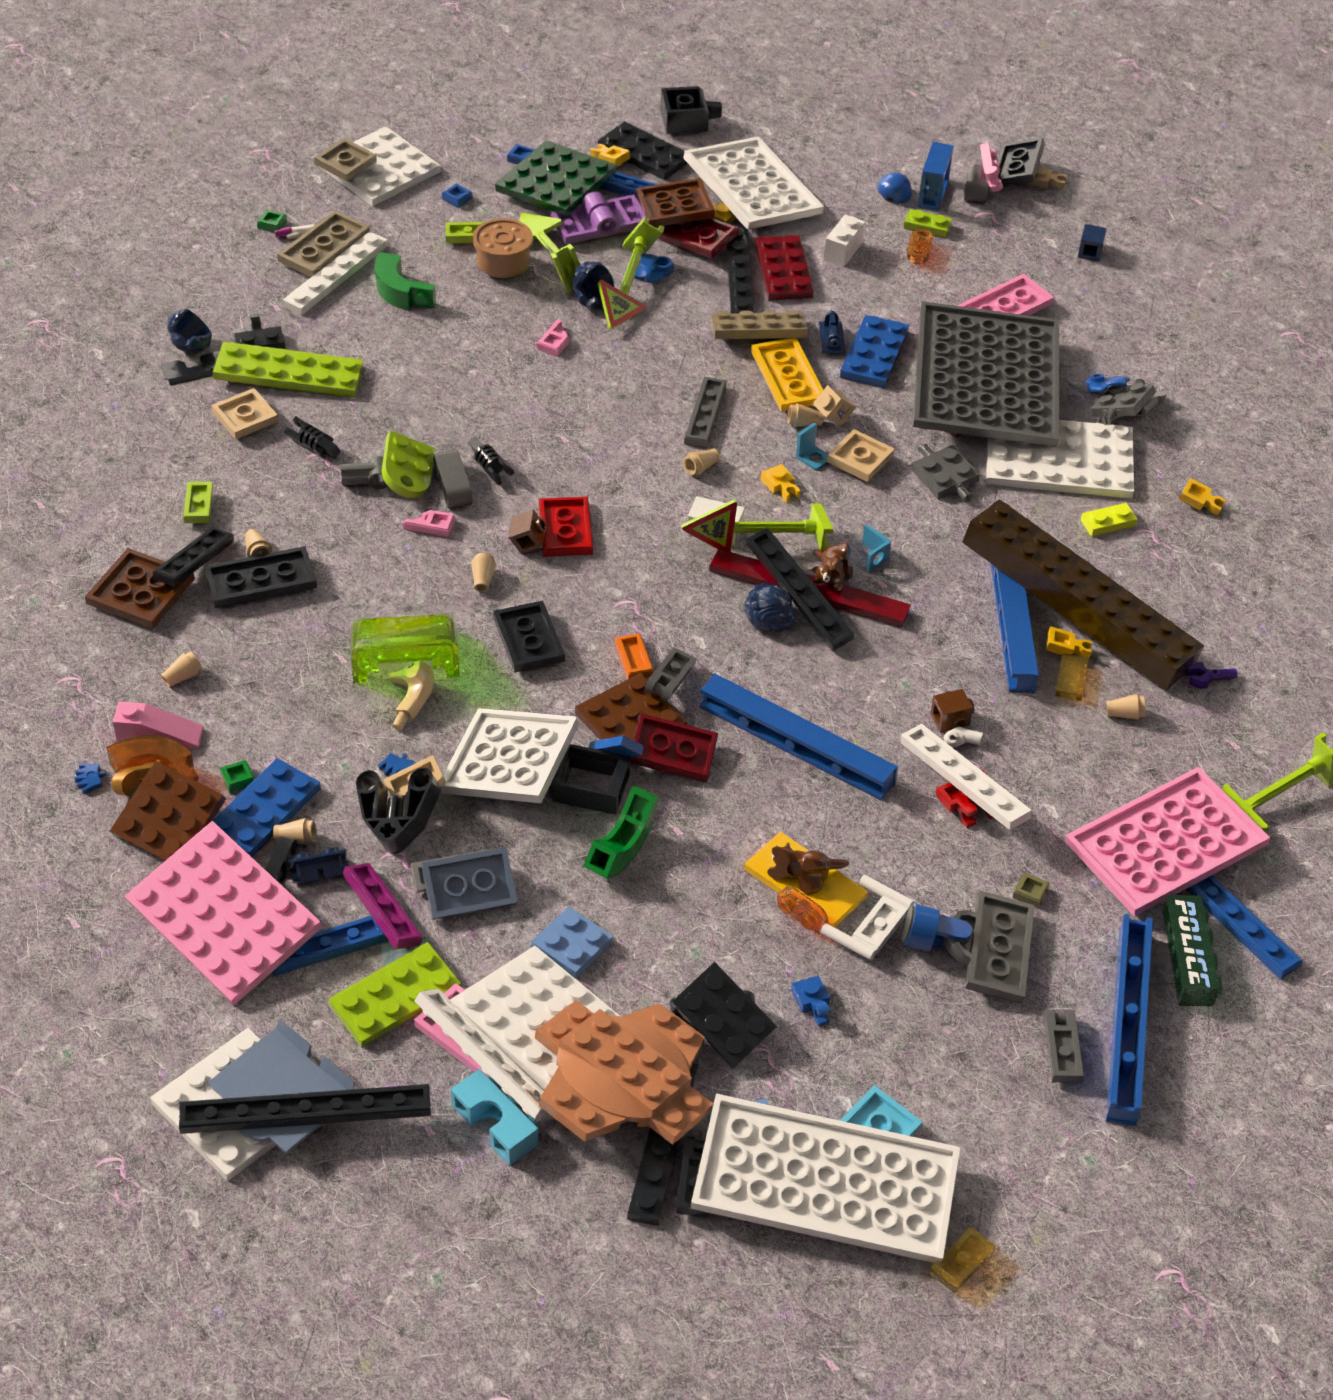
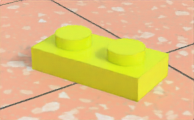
(1108, 519)

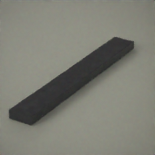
(304, 1108)

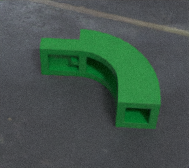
(396, 289)
(617, 849)

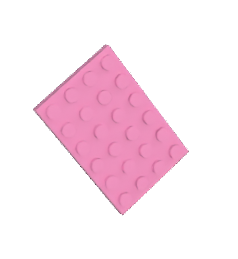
(1166, 840)
(223, 912)

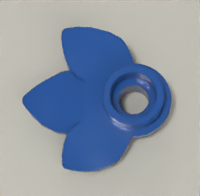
(654, 268)
(1099, 383)

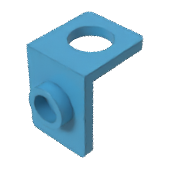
(807, 448)
(878, 544)

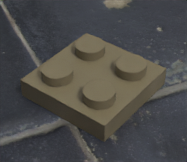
(345, 159)

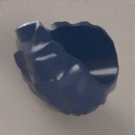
(586, 282)
(188, 331)
(769, 608)

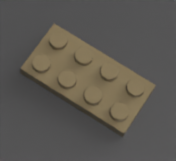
(322, 243)
(758, 325)

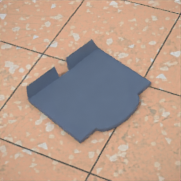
(276, 1067)

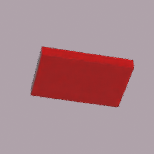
(567, 526)

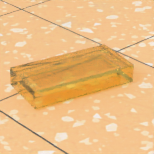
(1071, 677)

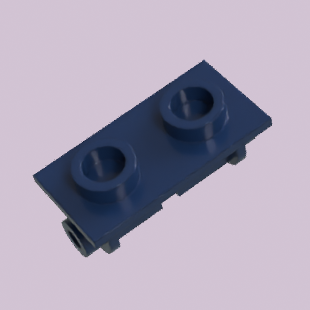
(832, 334)
(306, 865)

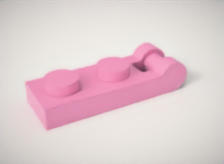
(991, 167)

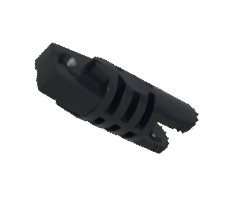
(313, 438)
(489, 460)

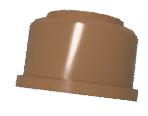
(503, 247)

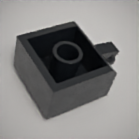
(687, 110)

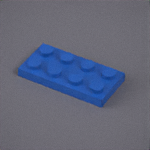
(874, 351)
(265, 803)

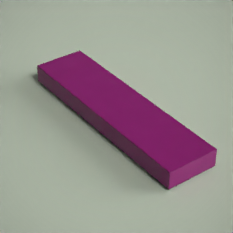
(382, 906)

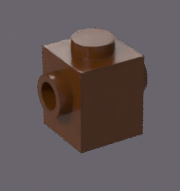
(527, 531)
(952, 710)

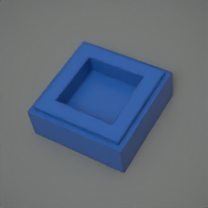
(457, 195)

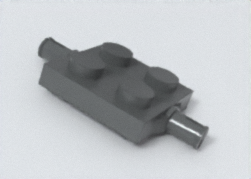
(1122, 401)
(945, 472)

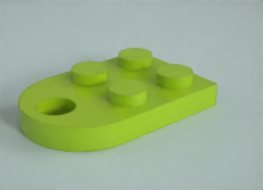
(407, 462)

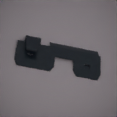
(185, 374)

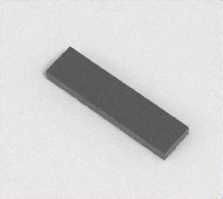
(705, 412)

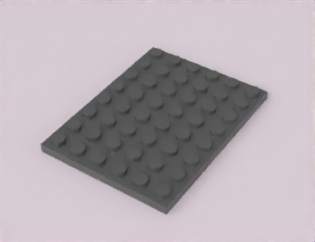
(987, 374)

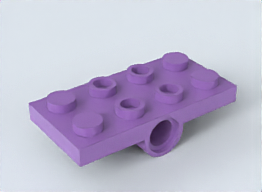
(599, 218)

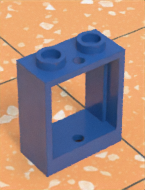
(935, 176)

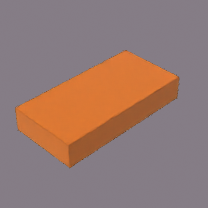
(634, 655)

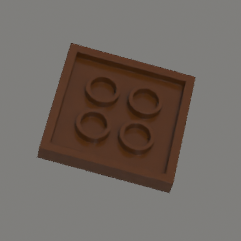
(676, 202)
(132, 592)
(618, 709)
(166, 812)

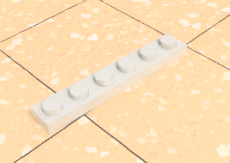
(335, 273)
(966, 777)
(483, 1050)

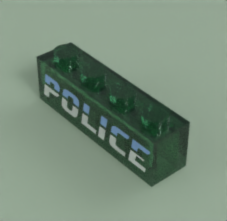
(1191, 950)

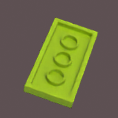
(389, 994)

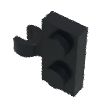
(267, 337)

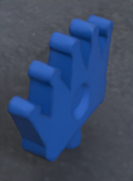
(395, 763)
(88, 777)

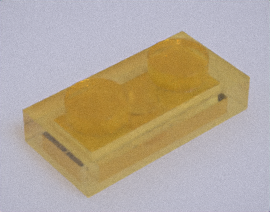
(962, 1259)

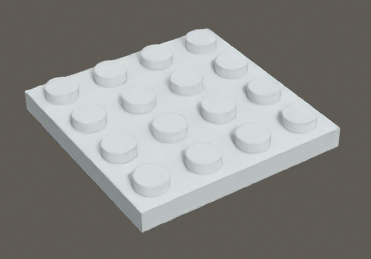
(396, 169)
(509, 755)
(225, 1150)

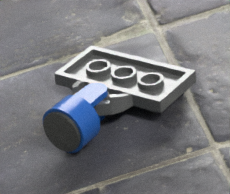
(989, 941)

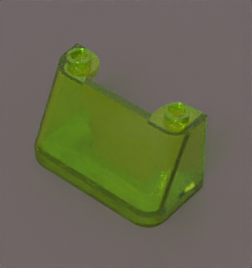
(404, 640)

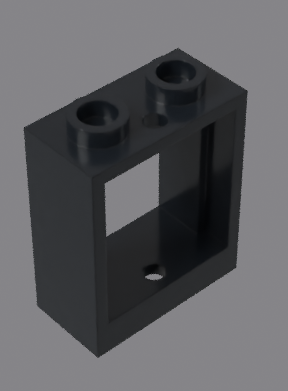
(595, 761)

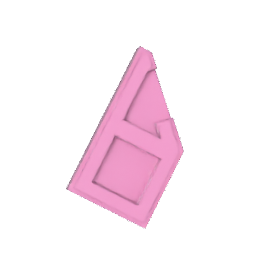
(554, 340)
(432, 523)

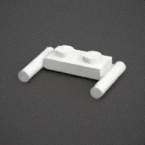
(879, 923)

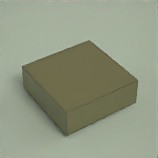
(1031, 890)

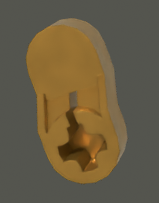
(128, 780)

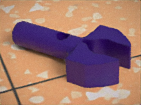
(1204, 675)

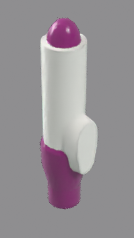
(292, 232)

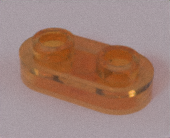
(919, 246)
(802, 908)

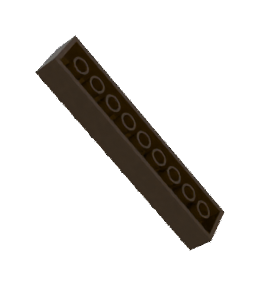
(1083, 594)

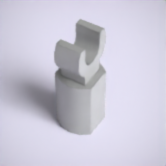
(1152, 403)

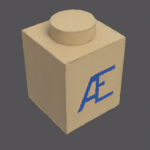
(834, 405)

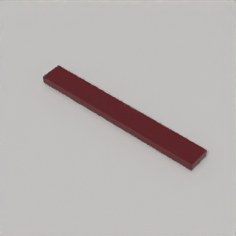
(847, 599)

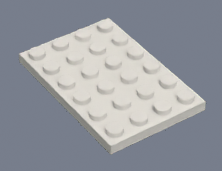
(753, 182)
(1086, 461)
(519, 1001)

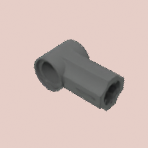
(976, 184)
(364, 473)

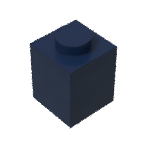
(1092, 242)

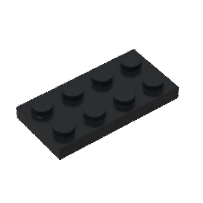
(646, 150)
(260, 576)

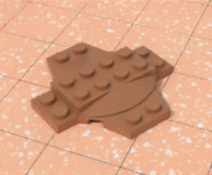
(622, 1071)

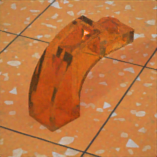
(148, 748)

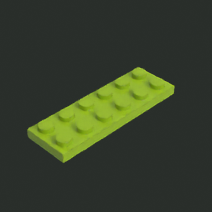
(288, 369)

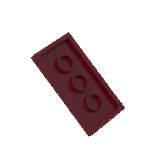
(784, 267)

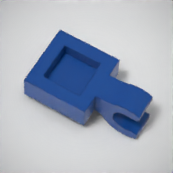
(812, 996)

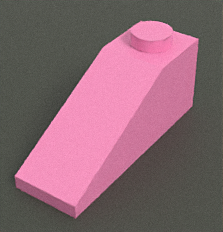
(143, 719)

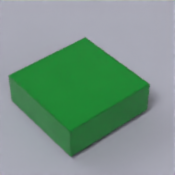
(271, 221)
(237, 776)

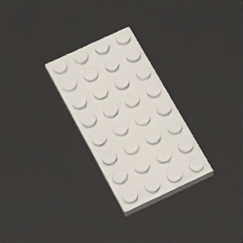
(827, 1178)

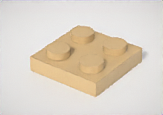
(244, 413)
(860, 455)

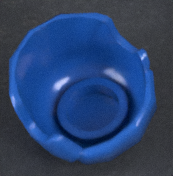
(896, 187)

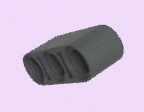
(452, 479)

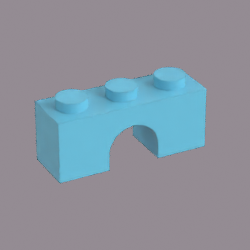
(481, 1098)

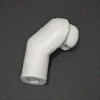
(962, 735)

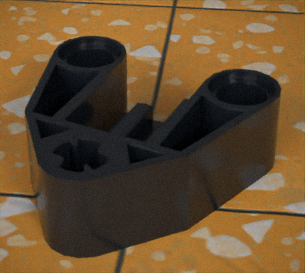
(403, 818)

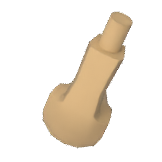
(419, 680)

